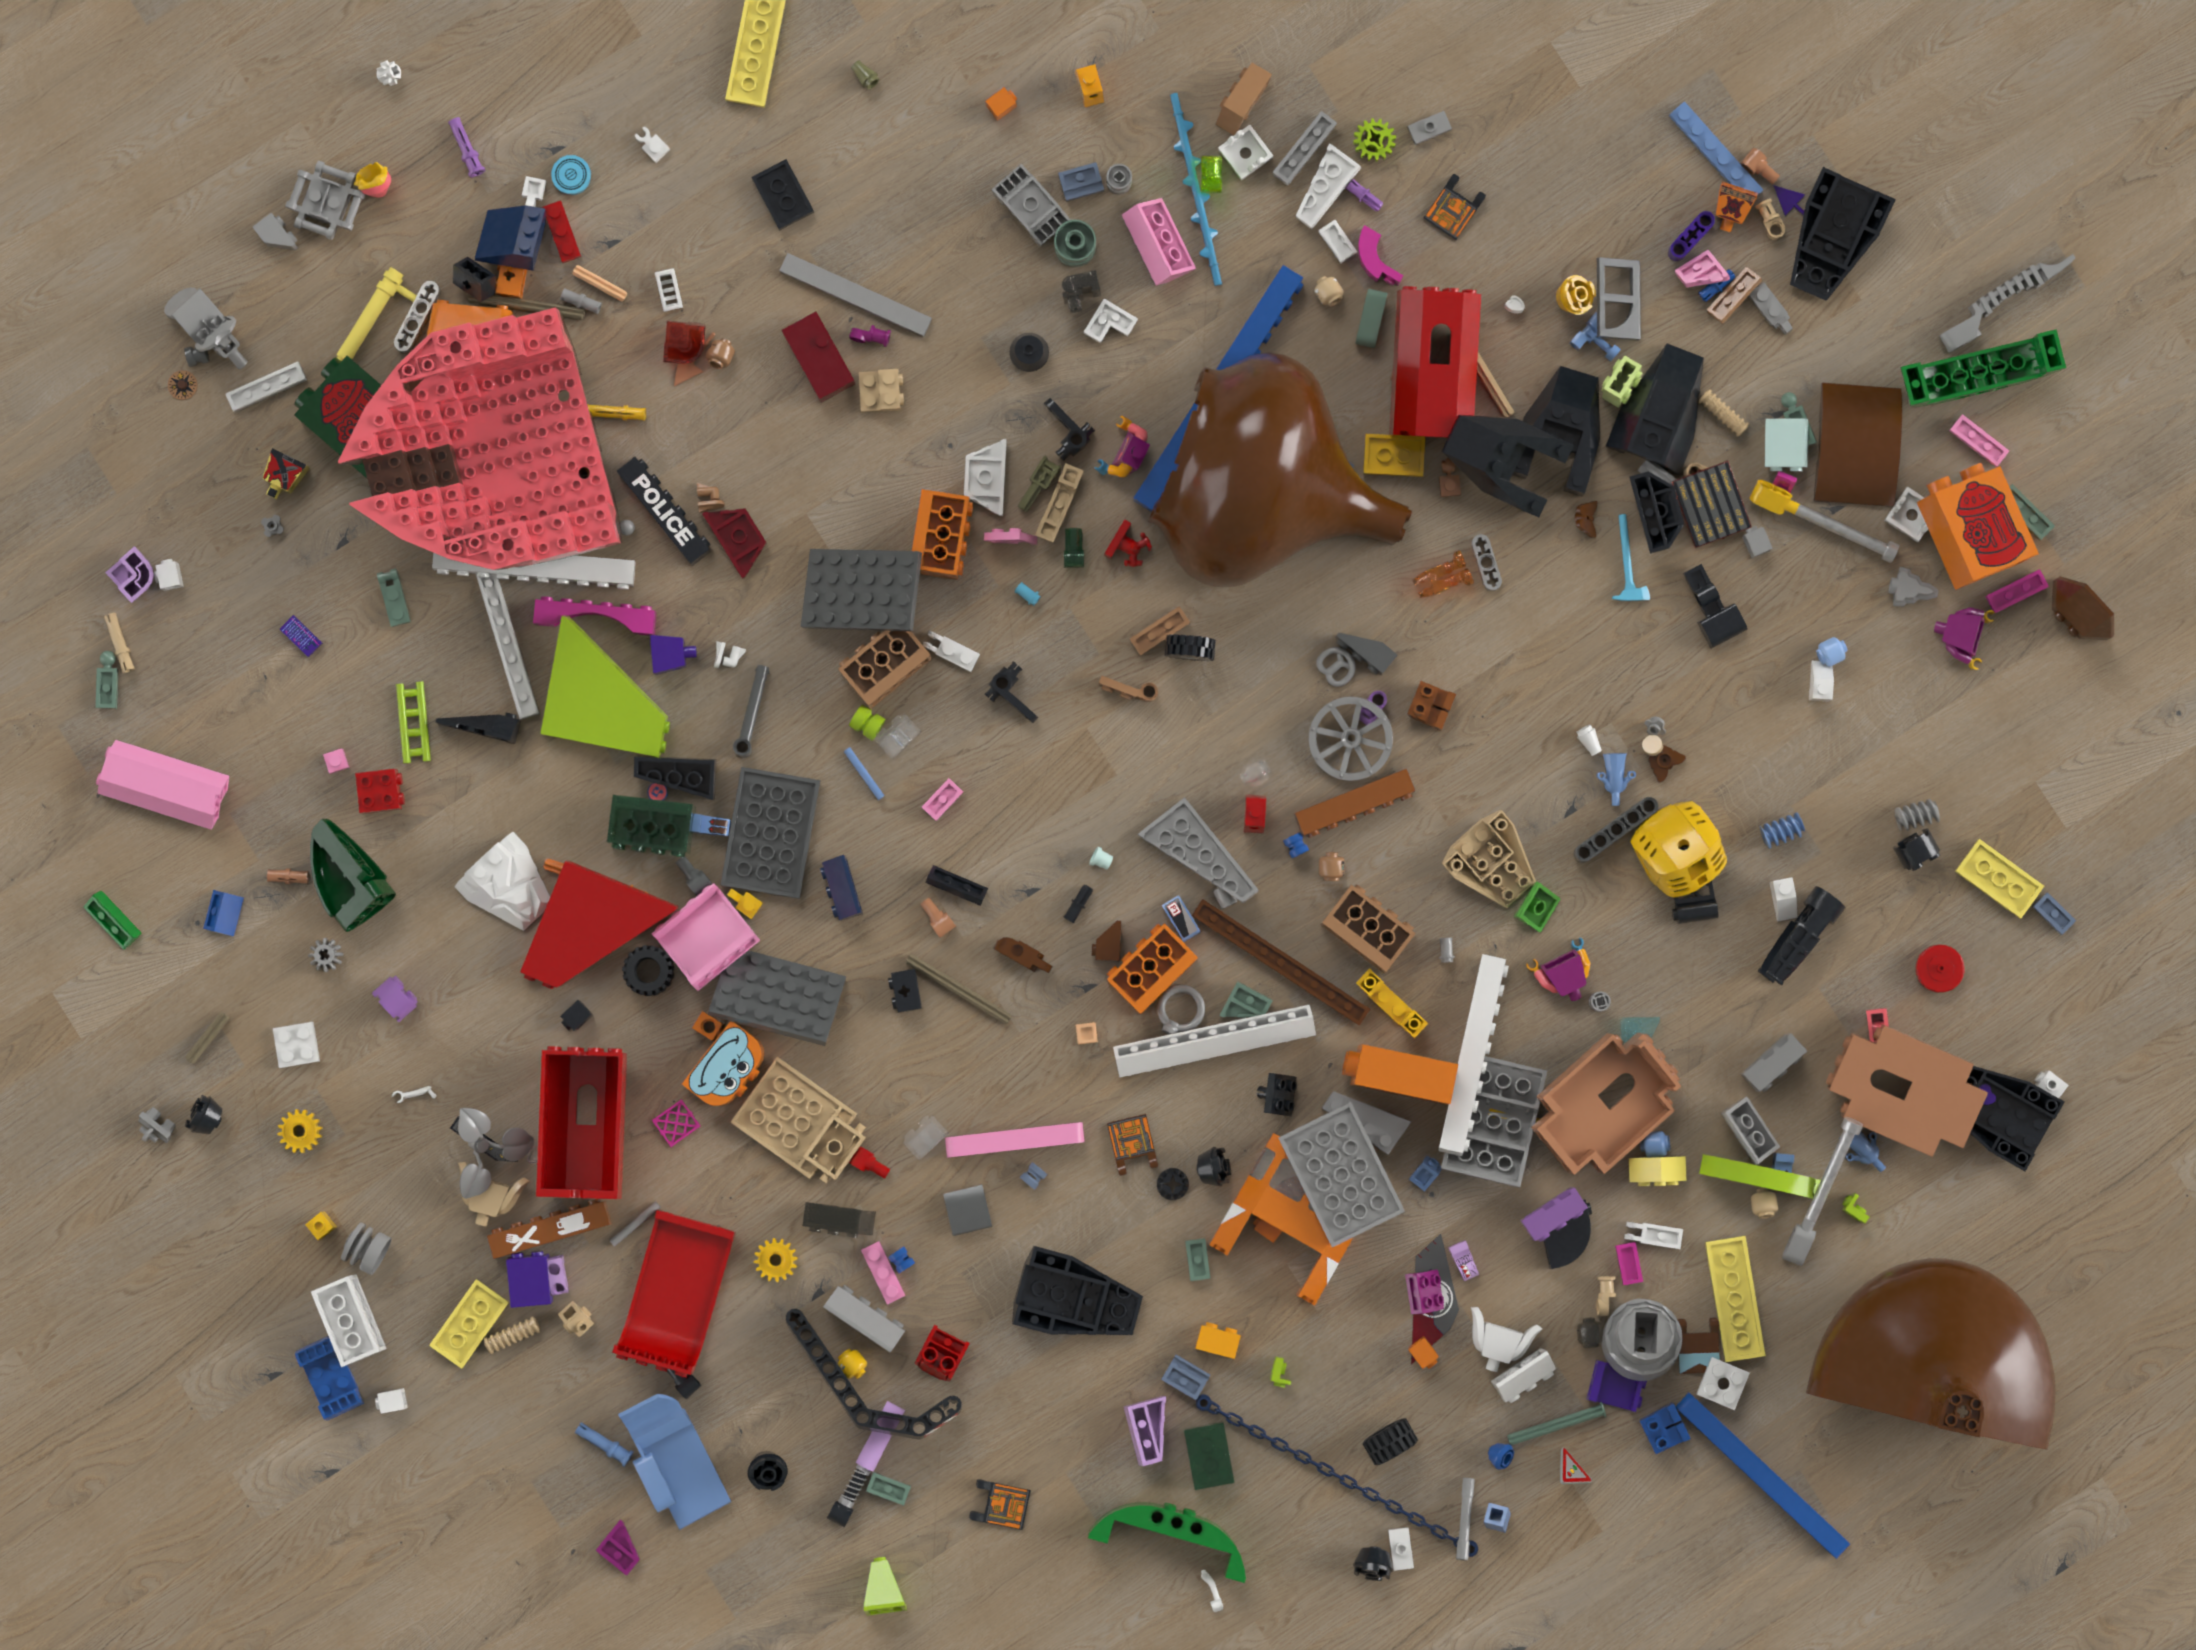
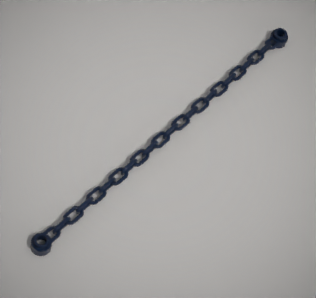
(1319, 1465)

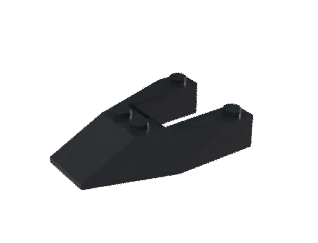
(1571, 412)
(1490, 450)

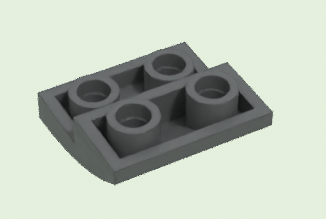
(967, 1210)

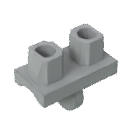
(149, 1121)

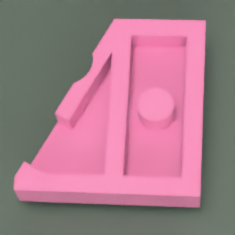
(1702, 271)
(1011, 537)

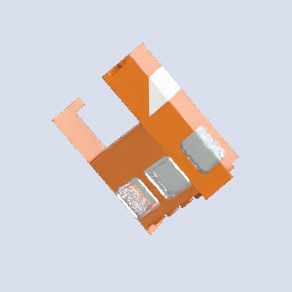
(1278, 1198)

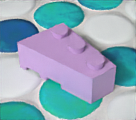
(1146, 1429)

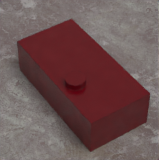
(818, 357)

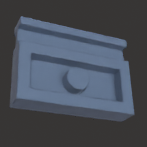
(1081, 181)
(1185, 1377)

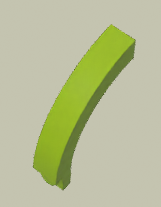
(1759, 1176)

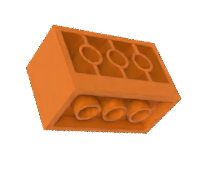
(932, 523)
(1165, 968)

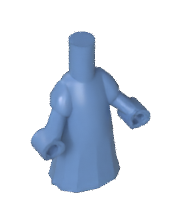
(1615, 779)
(1866, 1152)

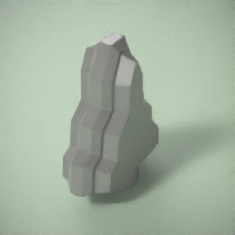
(1909, 588)

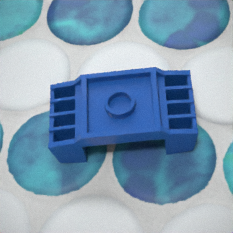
(331, 1382)

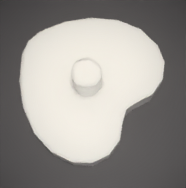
(1514, 305)

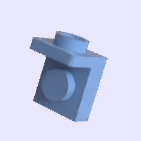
(1426, 1173)

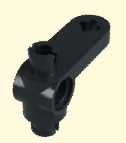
(1068, 447)
(1010, 675)

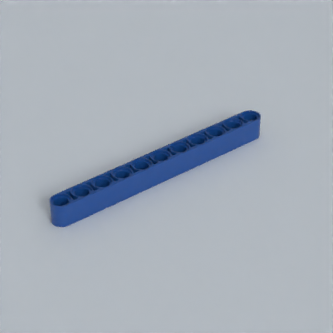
(1762, 1475)

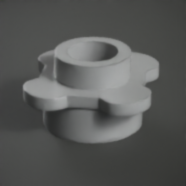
(277, 529)
(1655, 726)

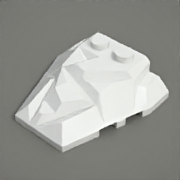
(506, 883)

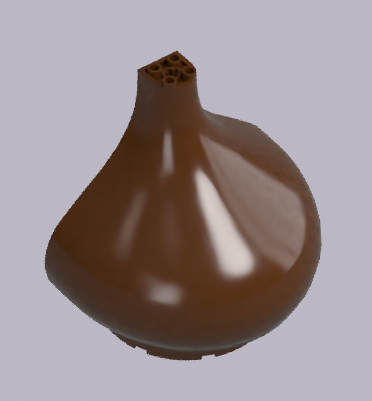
(1264, 476)
(1937, 1341)

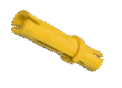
(613, 412)

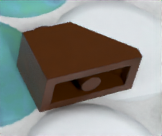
(1108, 944)

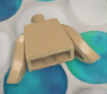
(495, 1200)

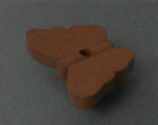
(1584, 518)
(1661, 768)

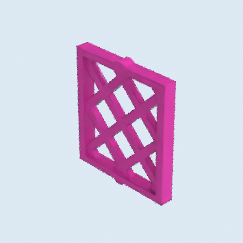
(684, 1134)

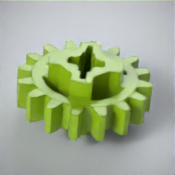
(1379, 148)

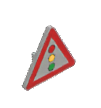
(1571, 1471)

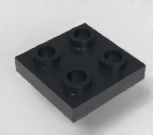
(1278, 1094)

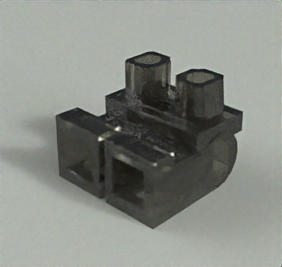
(1077, 285)

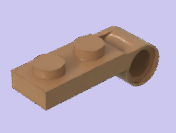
(1127, 691)

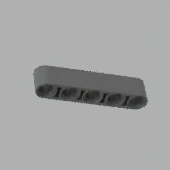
(1621, 821)

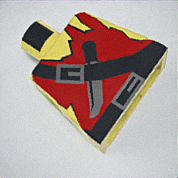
(283, 473)

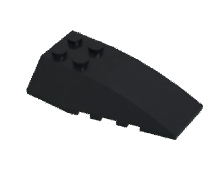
(1836, 231)
(1072, 1298)

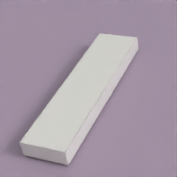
(266, 387)

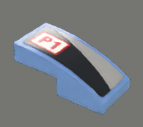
(1181, 918)

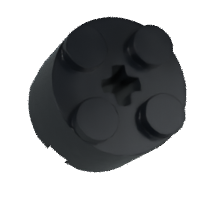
(1917, 849)

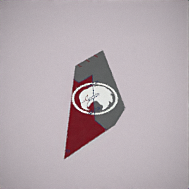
(1436, 1323)

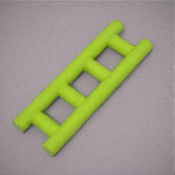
(405, 733)

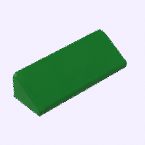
(112, 919)

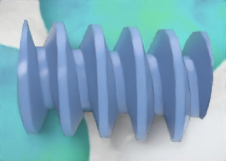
(1782, 830)

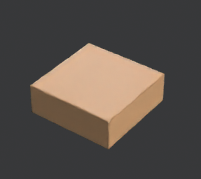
(1086, 1033)

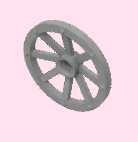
(1342, 774)

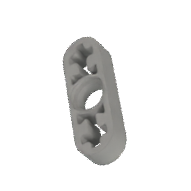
(1485, 578)

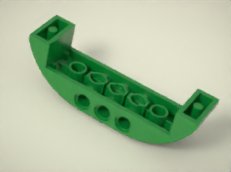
(1983, 370)
(1140, 1514)

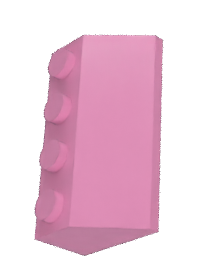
(1158, 241)

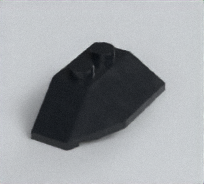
(1657, 510)

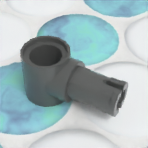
(695, 879)

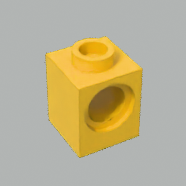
(321, 1225)

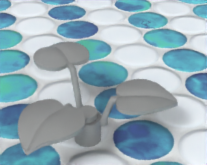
(471, 1126)

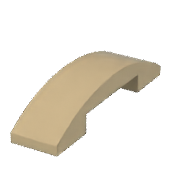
(1059, 503)

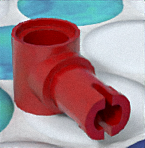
(866, 1161)

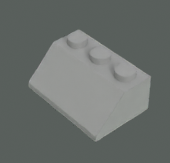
(1750, 1130)

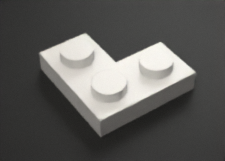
(1109, 316)

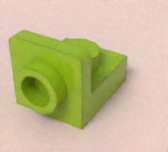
(1856, 1212)
(1279, 1368)

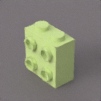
(1624, 376)

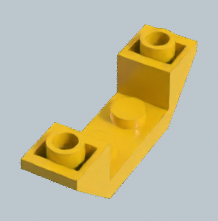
(1391, 1003)

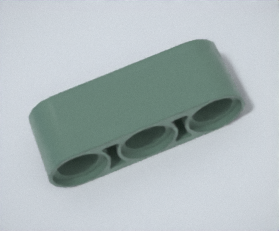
(1371, 318)

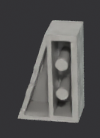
(1774, 1062)

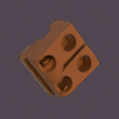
(1422, 703)

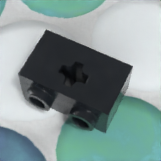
(474, 279)
(909, 980)

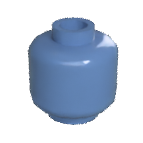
(1655, 1144)

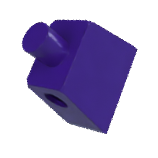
(670, 653)

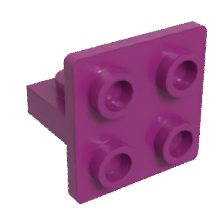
(1424, 1292)

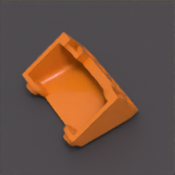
(450, 315)

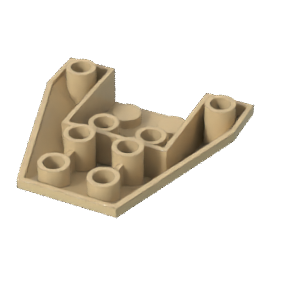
(1491, 860)

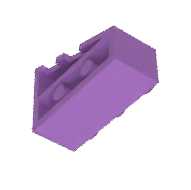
(1554, 1214)

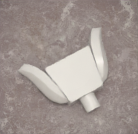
(1500, 1342)

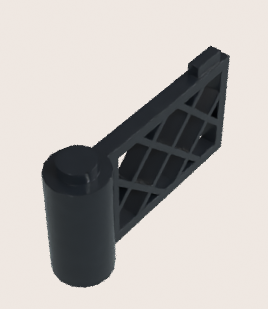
(1695, 908)

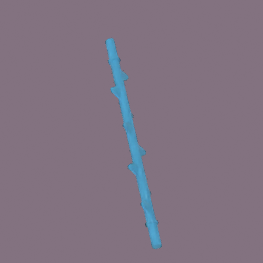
(1192, 181)

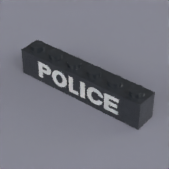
(664, 511)

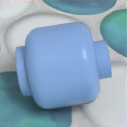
(1831, 651)

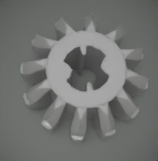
(332, 951)

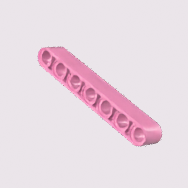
(1014, 1139)

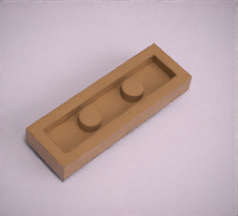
(1734, 295)
(1157, 632)

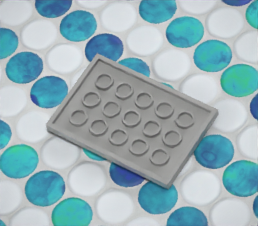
(1341, 1174)

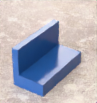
(223, 913)

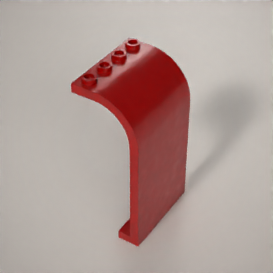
(675, 1293)

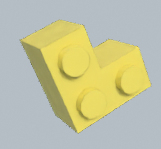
(1659, 1170)

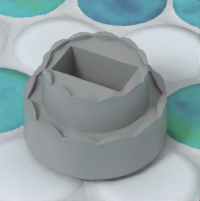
(1660, 1342)

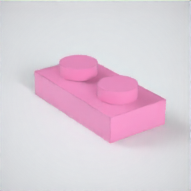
(942, 799)

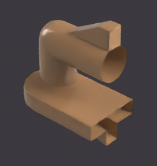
(713, 492)

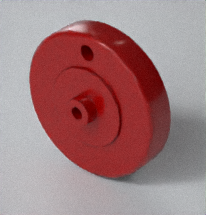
(1939, 968)

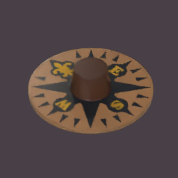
(182, 385)

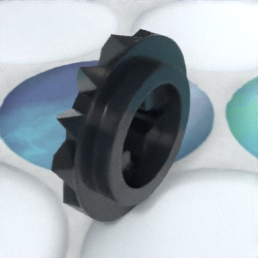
(1180, 1190)

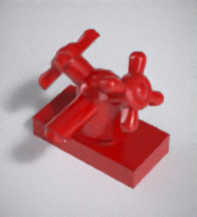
(1128, 545)

